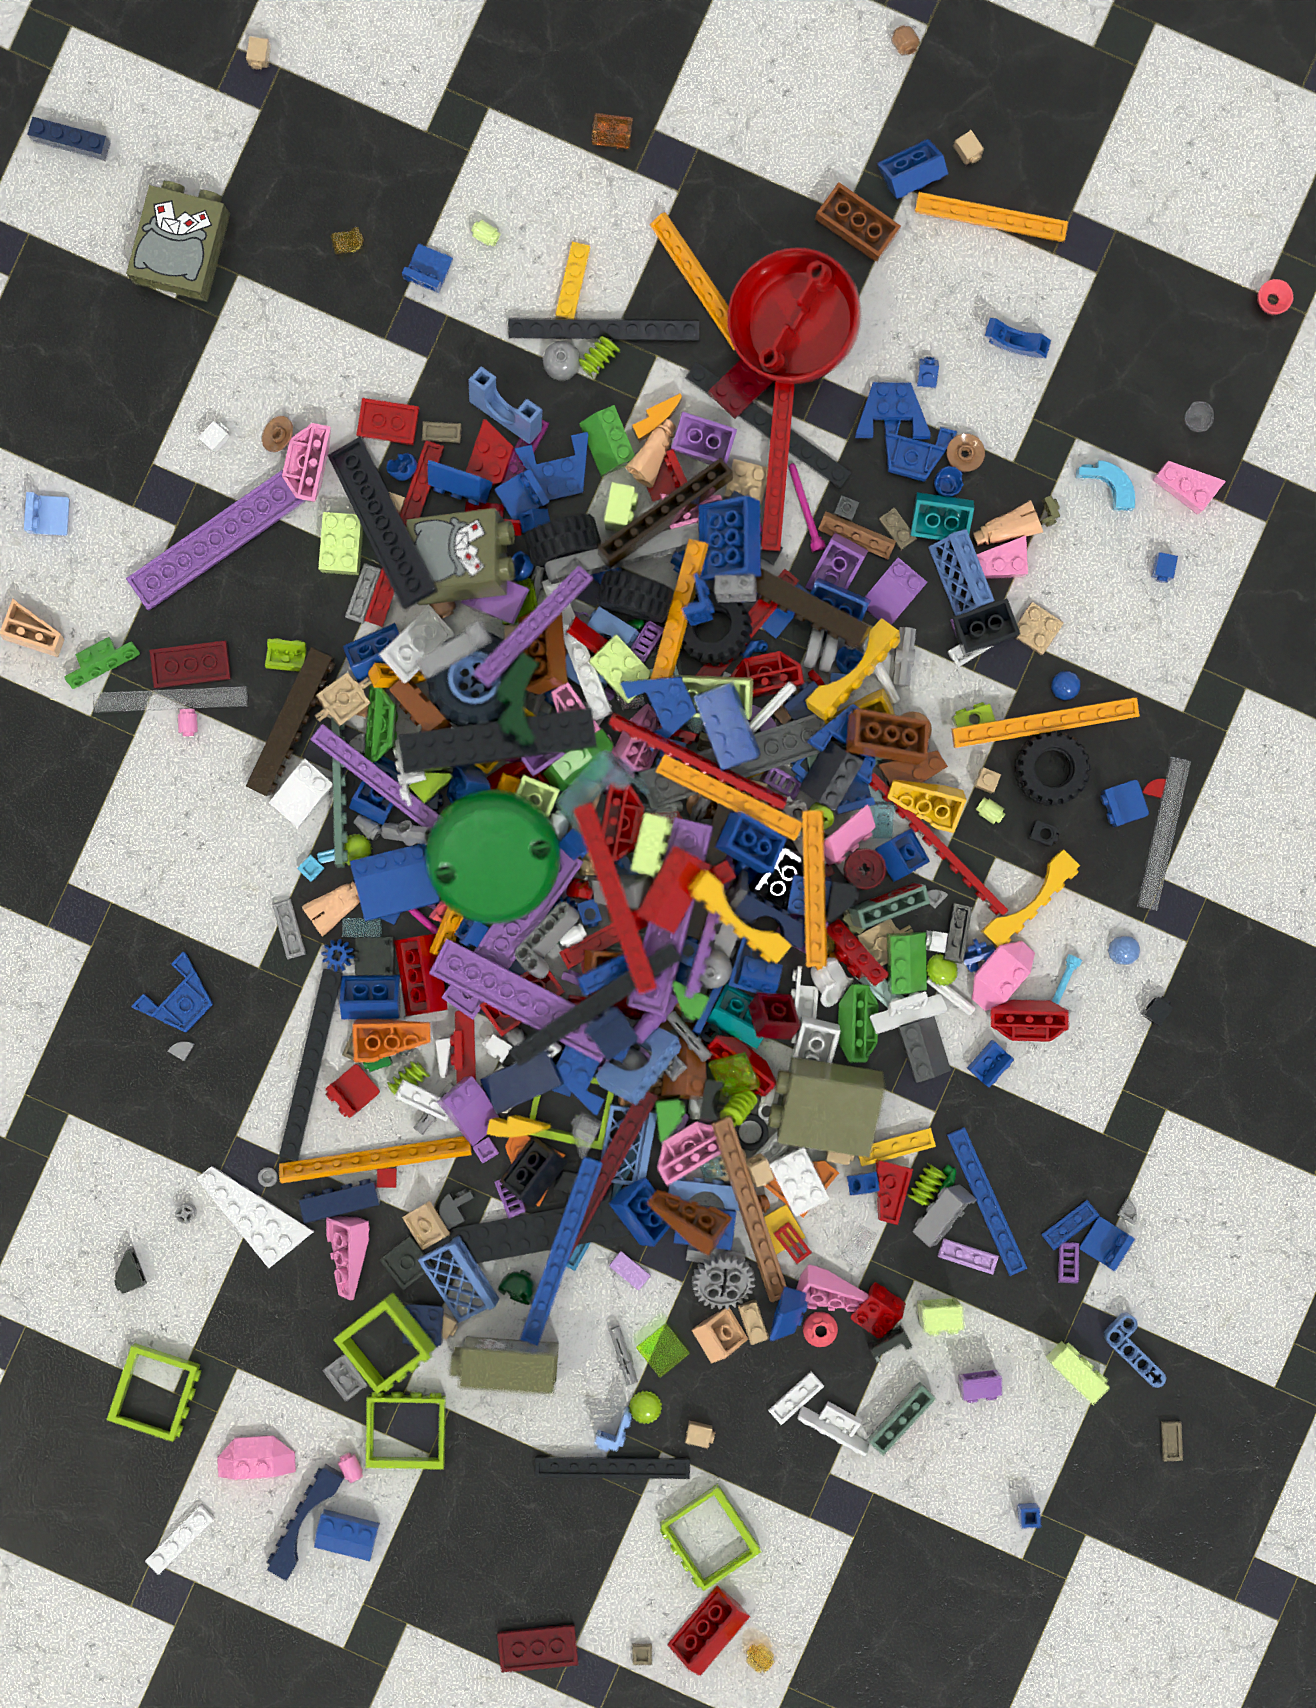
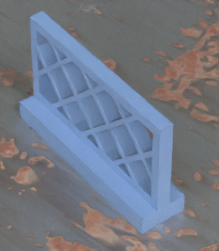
(969, 569)
(644, 1145)
(473, 1275)

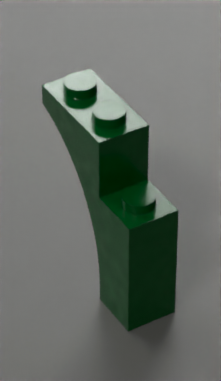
(512, 691)

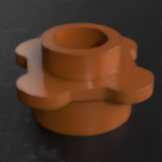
(764, 1202)

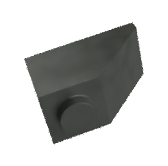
(129, 1274)

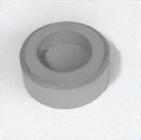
(267, 1177)

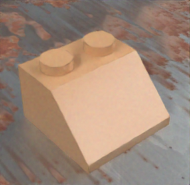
(720, 1335)

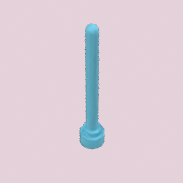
(1072, 963)

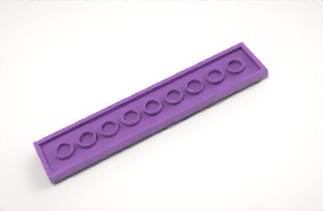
(213, 541)
(695, 840)
(503, 939)
(508, 993)

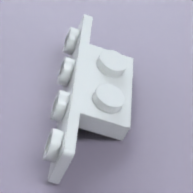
(405, 780)
(804, 998)
(908, 1010)
(837, 1425)

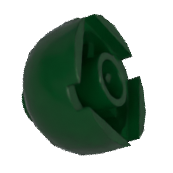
(519, 1287)

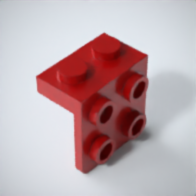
(352, 1091)
(879, 1311)

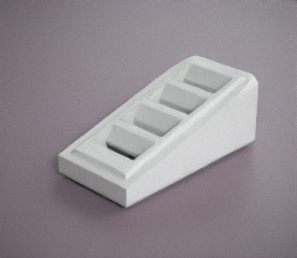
(443, 1053)

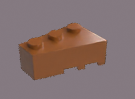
(419, 706)
(913, 772)

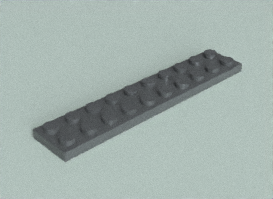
(777, 748)

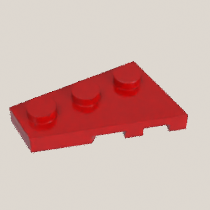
(893, 1187)

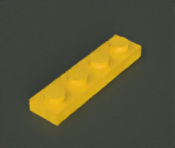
(573, 280)
(899, 1146)

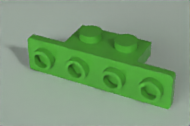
(98, 660)

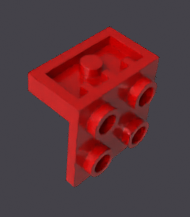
(669, 477)

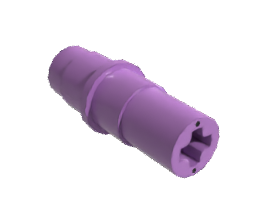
(650, 1021)

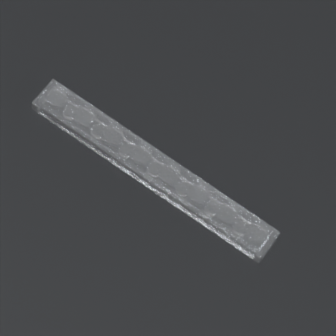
(170, 699)
(1164, 833)

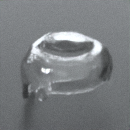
(1199, 416)

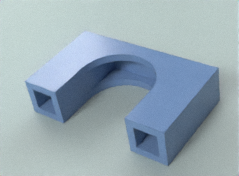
(524, 422)
(607, 626)
(634, 1084)

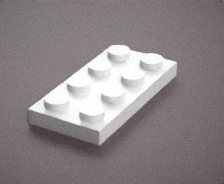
(414, 642)

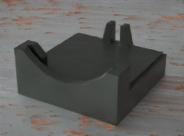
(374, 956)
(711, 1101)
(889, 1341)

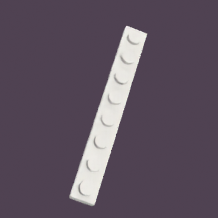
(580, 656)

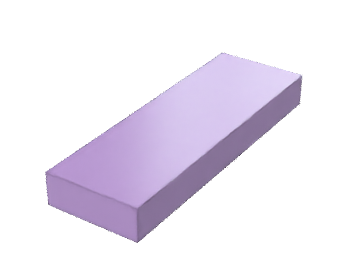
(968, 1256)

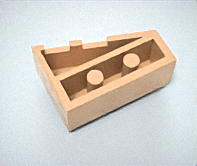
(29, 631)

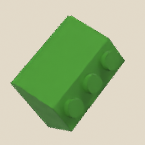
(607, 440)
(906, 962)
(693, 1006)
(669, 1115)

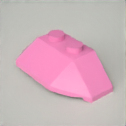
(307, 461)
(635, 752)
(1002, 974)
(687, 1151)
(256, 1458)

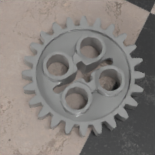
(710, 1277)

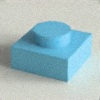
(310, 868)

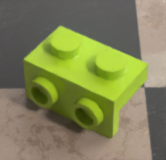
(285, 654)

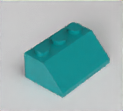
(940, 516)
(733, 1015)

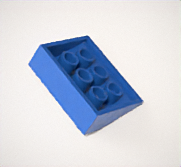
(732, 535)
(393, 882)

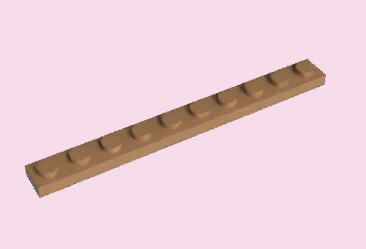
(749, 1207)

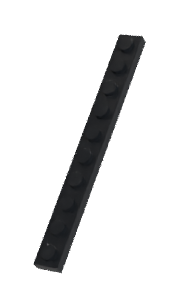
(609, 328)
(762, 422)
(589, 1008)
(310, 1064)

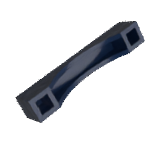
(286, 1557)

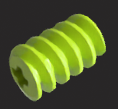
(597, 356)
(827, 814)
(412, 1075)
(739, 1107)
(927, 1185)

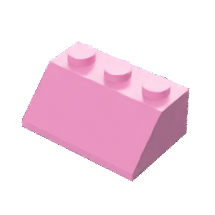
(848, 836)

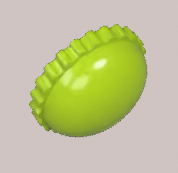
(357, 847)
(941, 971)
(645, 1407)

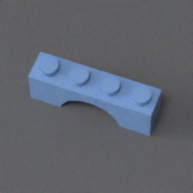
(687, 1188)

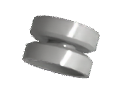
(821, 649)

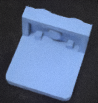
(609, 1441)

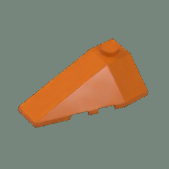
(384, 1038)

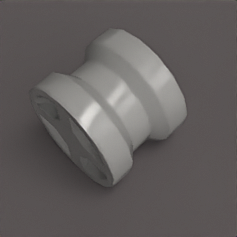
(182, 1214)

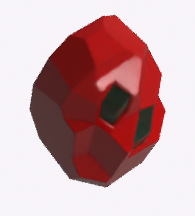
(579, 889)

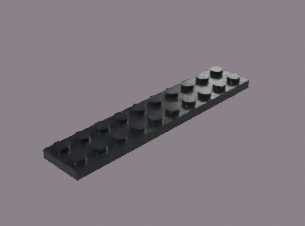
(382, 523)
(489, 744)
(528, 1234)

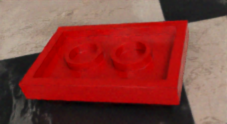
(387, 421)

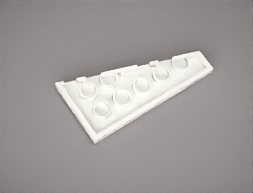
(259, 1221)

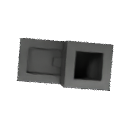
(450, 1210)

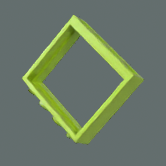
(566, 1136)
(407, 1325)
(188, 1393)
(405, 1462)
(687, 1563)

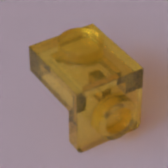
(347, 241)

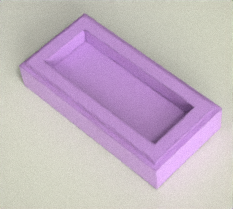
(629, 1270)

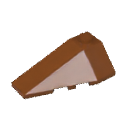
(690, 1082)
(696, 1224)

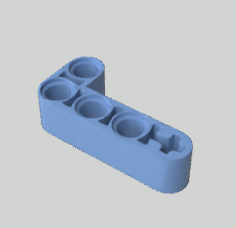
(1136, 1354)

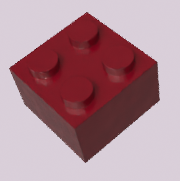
(774, 1016)

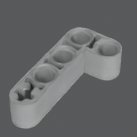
(454, 650)
(544, 938)

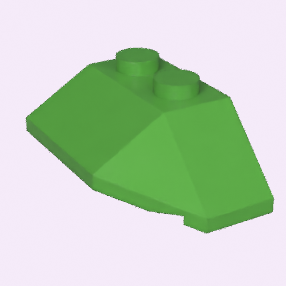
(381, 724)
(570, 765)
(857, 1034)

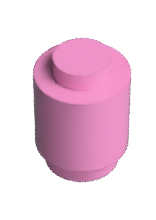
(187, 722)
(350, 1467)

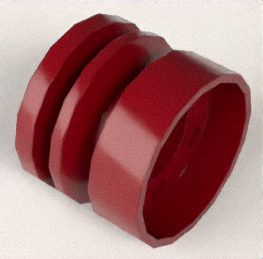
(872, 861)

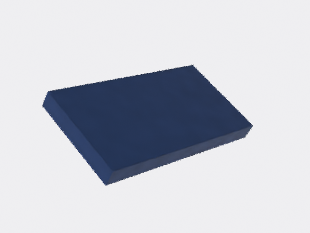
(519, 1084)

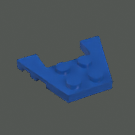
(892, 402)
(914, 457)
(560, 476)
(669, 699)
(838, 728)
(184, 1004)
(577, 1073)

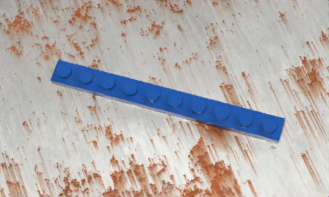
(561, 1250)

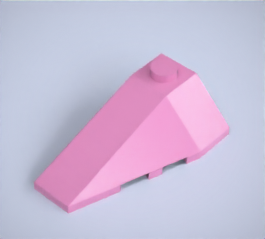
(349, 1244)
(829, 1290)

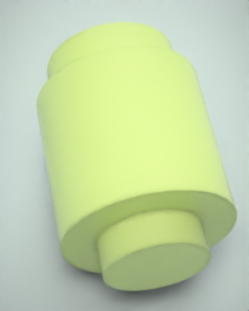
(485, 233)
(990, 810)

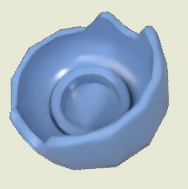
(1124, 950)

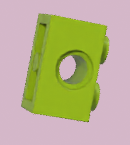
(982, 711)

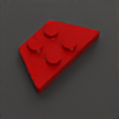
(490, 455)

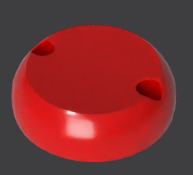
(793, 316)

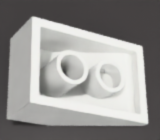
(302, 793)

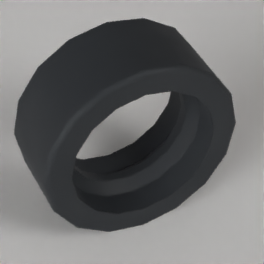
(764, 1135)

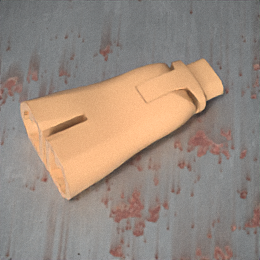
(648, 460)
(1015, 524)
(332, 907)

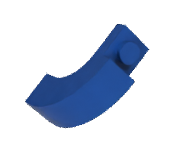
(1017, 341)

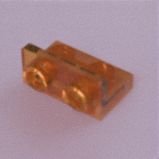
(612, 130)

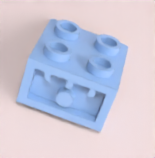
(46, 514)

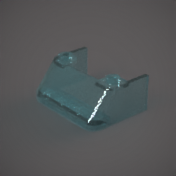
(592, 781)

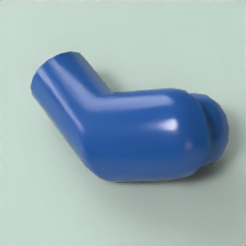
(755, 646)

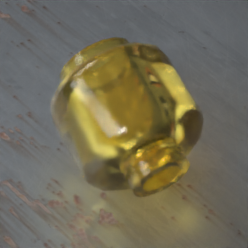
(760, 1658)

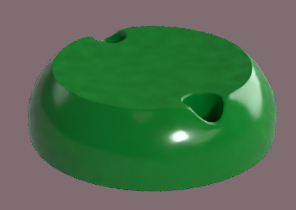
(493, 856)

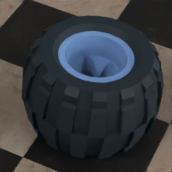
(459, 705)

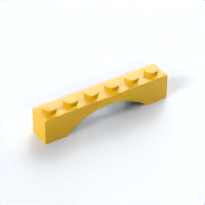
(828, 697)
(1058, 870)
(711, 892)

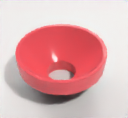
(1283, 293)
(820, 1319)

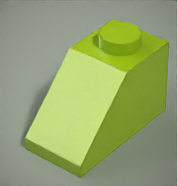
(431, 786)

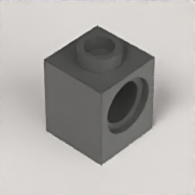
(846, 508)

